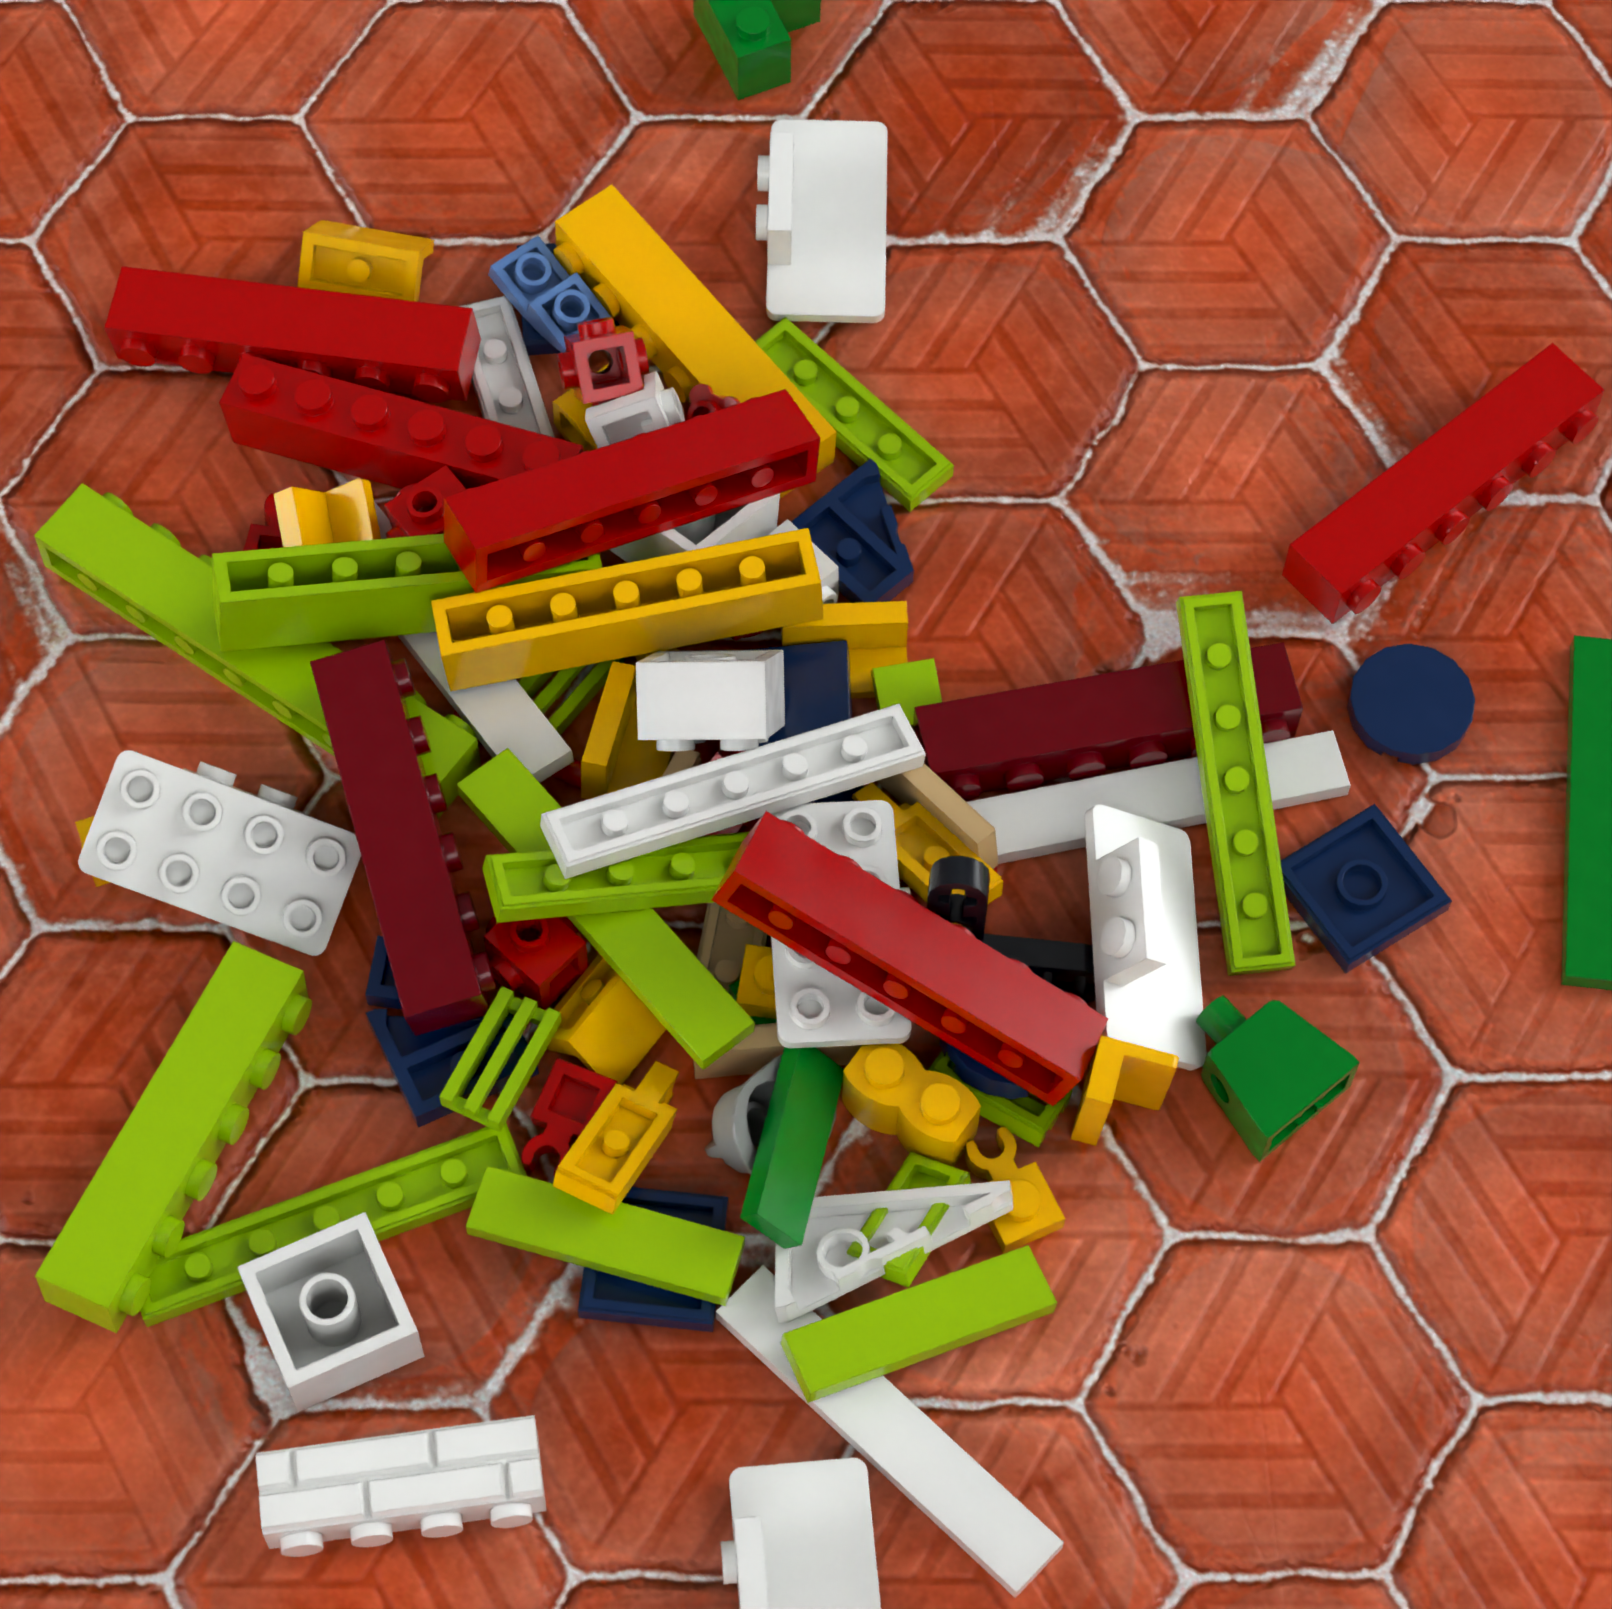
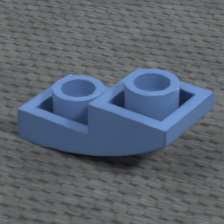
(545, 292)

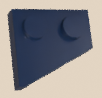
(860, 537)
(428, 1060)

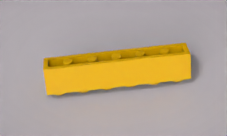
(670, 309)
(628, 609)

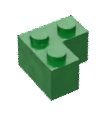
(754, 39)

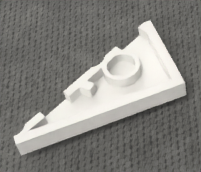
(823, 1269)

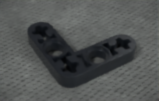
(1058, 962)

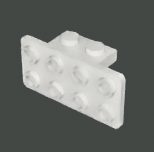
(824, 220)
(221, 850)
(1145, 933)
(809, 1000)
(802, 1536)

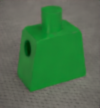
(1271, 1071)

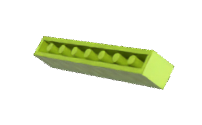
(170, 596)

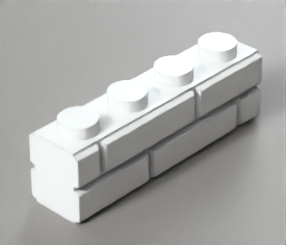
(400, 1484)

